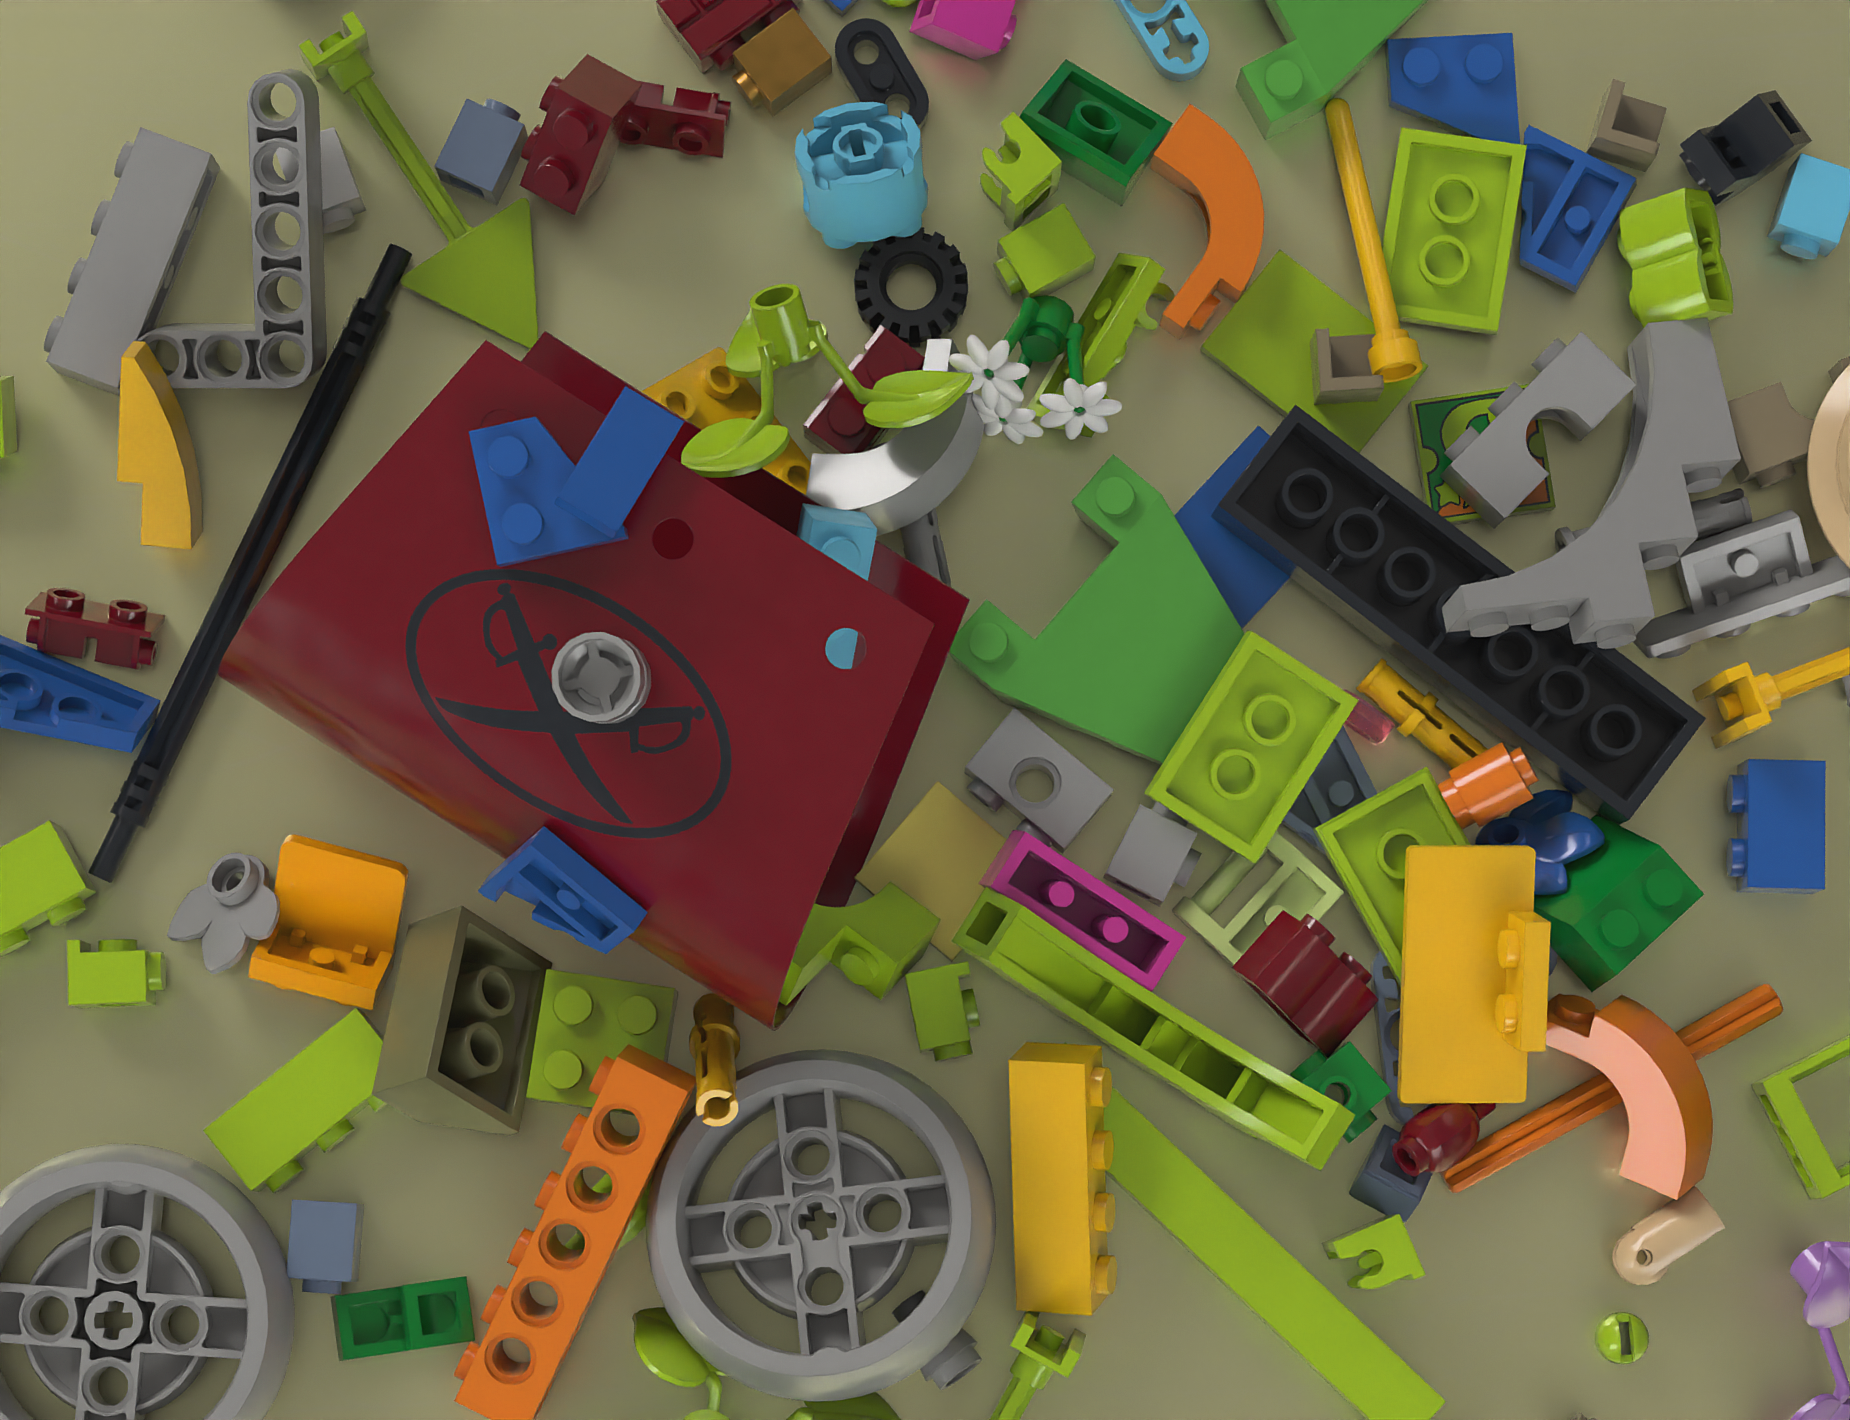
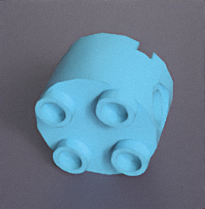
(862, 174)

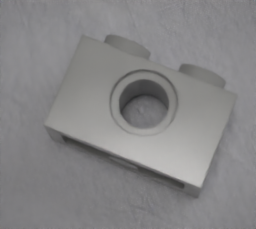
(1022, 747)

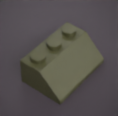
(462, 1025)

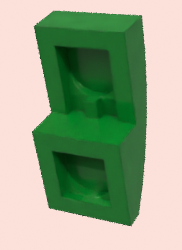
(402, 1318)

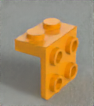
(333, 922)

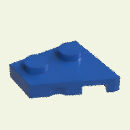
(1457, 83)
(1567, 208)
(566, 892)

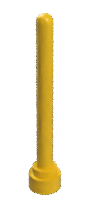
(1392, 349)

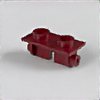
(690, 126)
(117, 626)

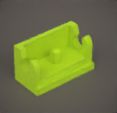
(1026, 172)
(1387, 1248)

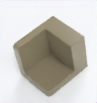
(1626, 129)
(1343, 369)

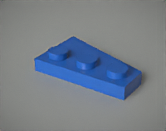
(69, 702)

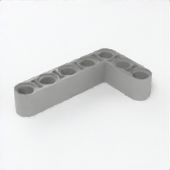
(271, 256)

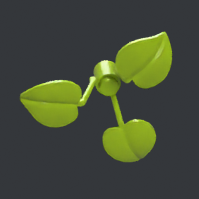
(781, 334)
(675, 1361)

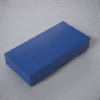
(618, 462)

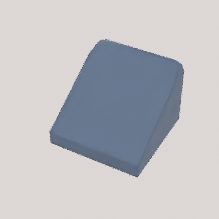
(1384, 1183)

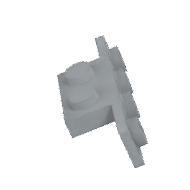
(1742, 580)

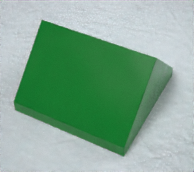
(1095, 130)

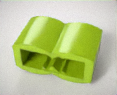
(1675, 258)

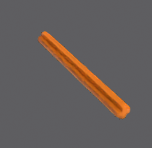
(1600, 1093)

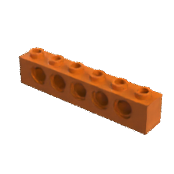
(657, 1098)

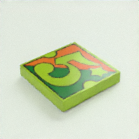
(1439, 424)

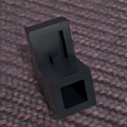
(1743, 146)

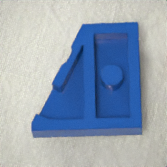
(519, 481)

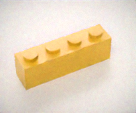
(1061, 1178)

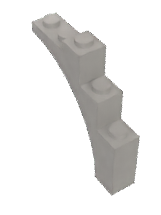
(1676, 447)

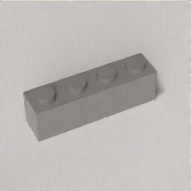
(133, 258)

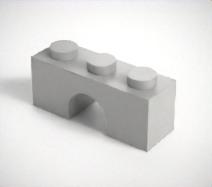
(1573, 387)

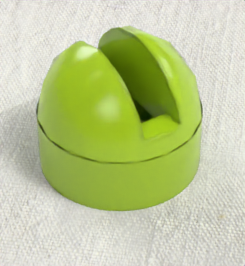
(1608, 1338)

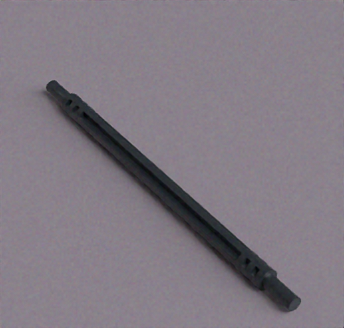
(250, 563)

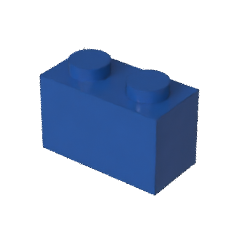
(1778, 826)

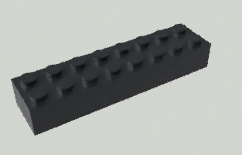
(1390, 570)

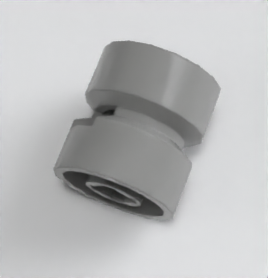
(601, 678)

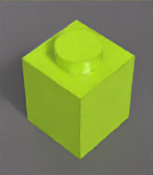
(1043, 255)

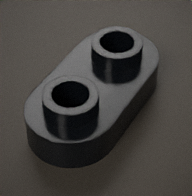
(886, 78)

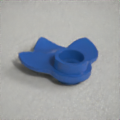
(1551, 831)

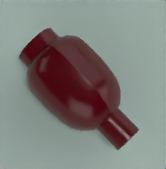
(1439, 1136)

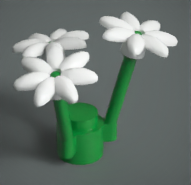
(1043, 332)

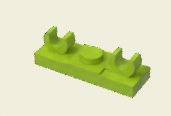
(1108, 324)

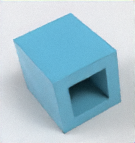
(1811, 208)

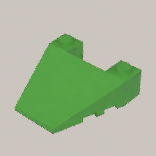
(1323, 52)
(1131, 643)

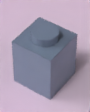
(482, 149)
(324, 1244)

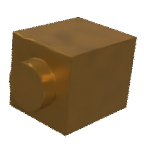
(780, 64)

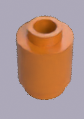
(1488, 785)

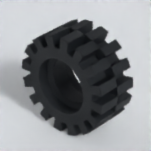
(922, 250)

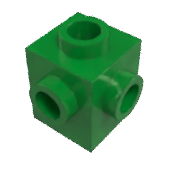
(1355, 1079)

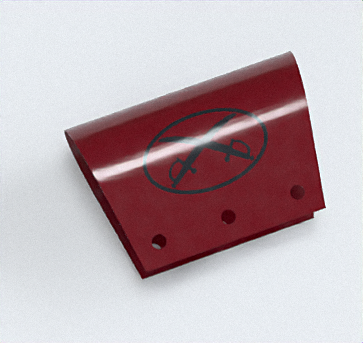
(742, 773)

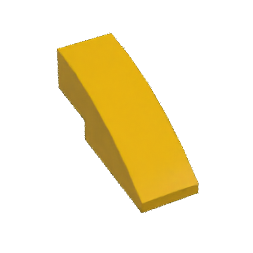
(157, 452)

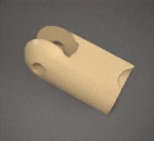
(1665, 1237)

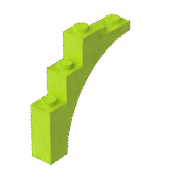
(1151, 1031)

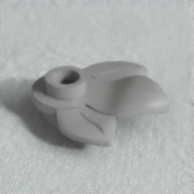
(228, 911)

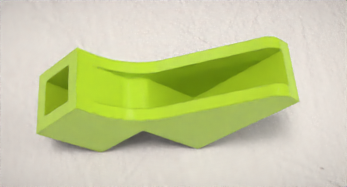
(866, 941)

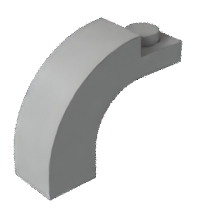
(912, 469)

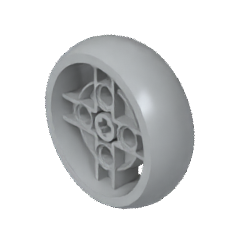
(78, 1271)
(781, 1273)

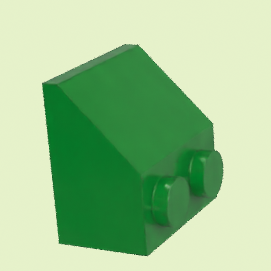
(1615, 904)

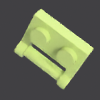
(1295, 888)

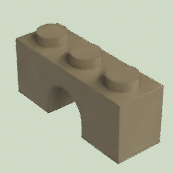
(1771, 433)

